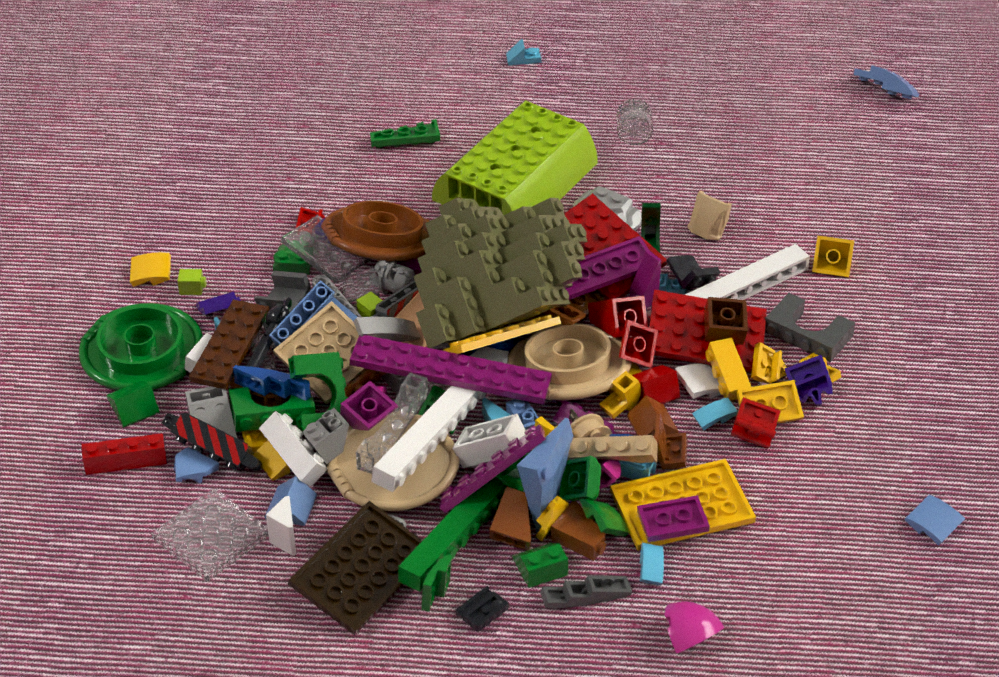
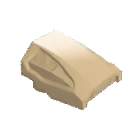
(709, 217)

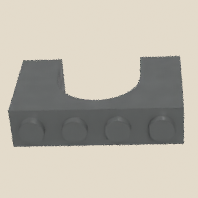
(825, 342)

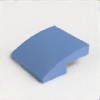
(934, 518)

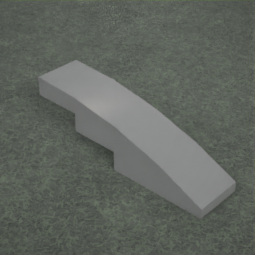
(387, 328)

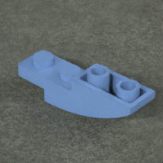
(889, 80)

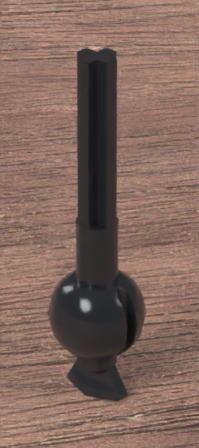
(273, 319)

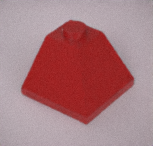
(638, 344)

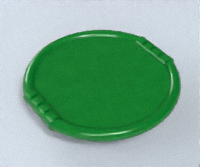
(139, 345)

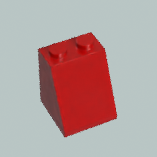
(612, 313)

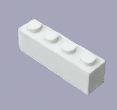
(293, 448)

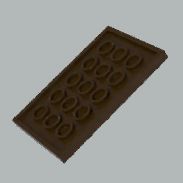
(357, 568)

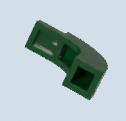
(651, 224)

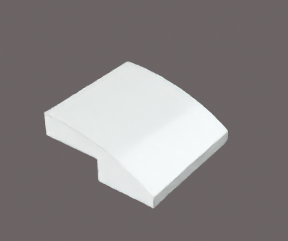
(698, 380)

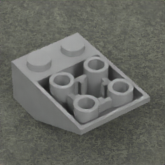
(212, 407)

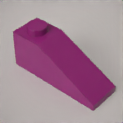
(647, 278)

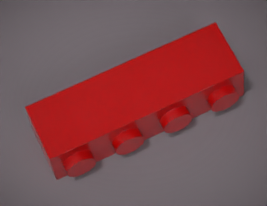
(124, 454)

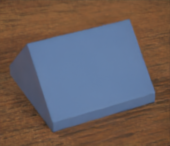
(301, 499)

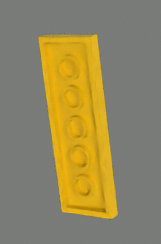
(502, 334)

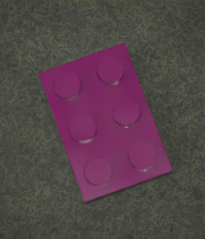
(673, 518)

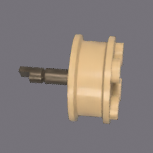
(588, 426)

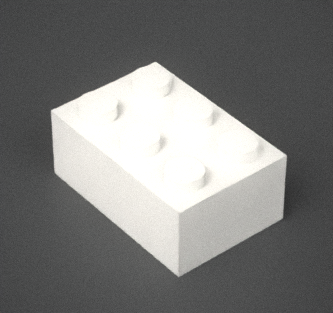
(482, 440)

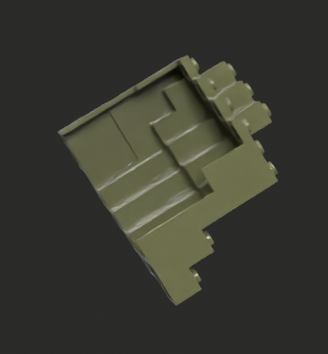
(494, 267)

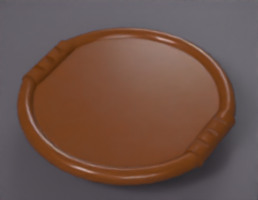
(377, 230)

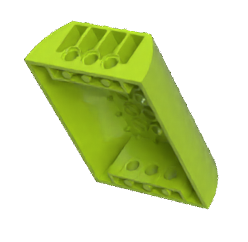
(532, 157)

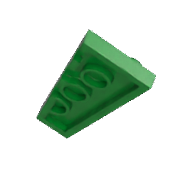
(404, 135)

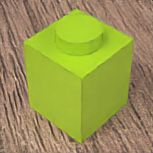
(191, 282)
(367, 304)

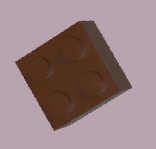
(725, 319)

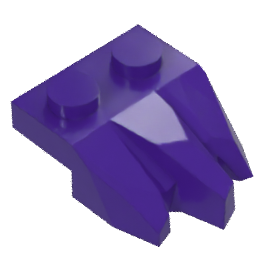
(811, 379)

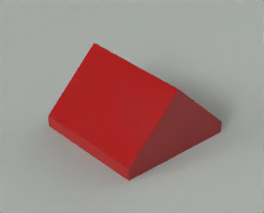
(659, 384)

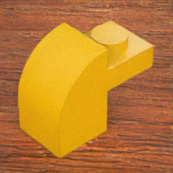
(625, 395)

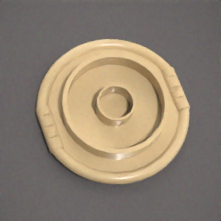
(577, 355)
(421, 487)

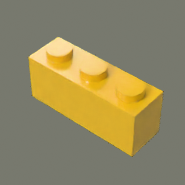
(727, 367)

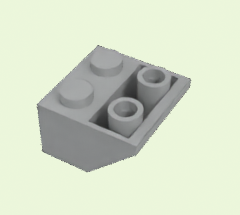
(328, 435)

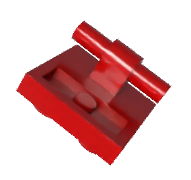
(755, 423)

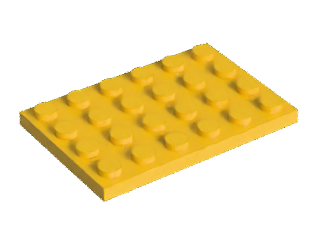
(712, 482)

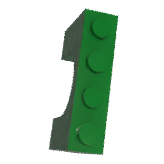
(326, 368)
(251, 416)

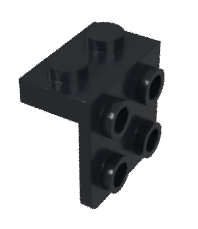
(689, 272)

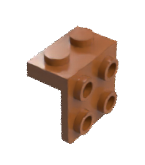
(670, 447)

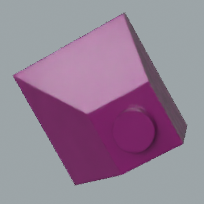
(366, 407)

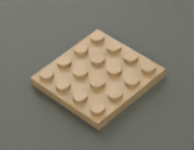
(324, 333)

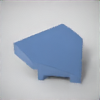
(193, 465)

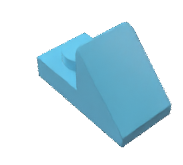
(520, 55)

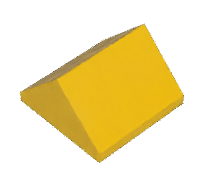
(833, 256)

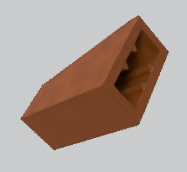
(512, 520)
(578, 532)

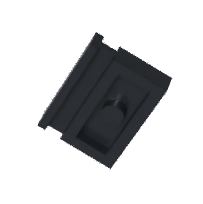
(482, 609)

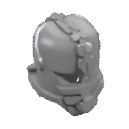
(392, 276)

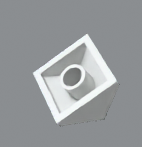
(281, 526)

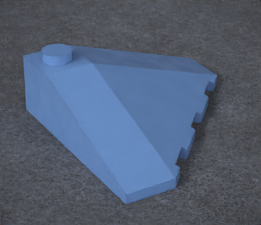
(543, 469)

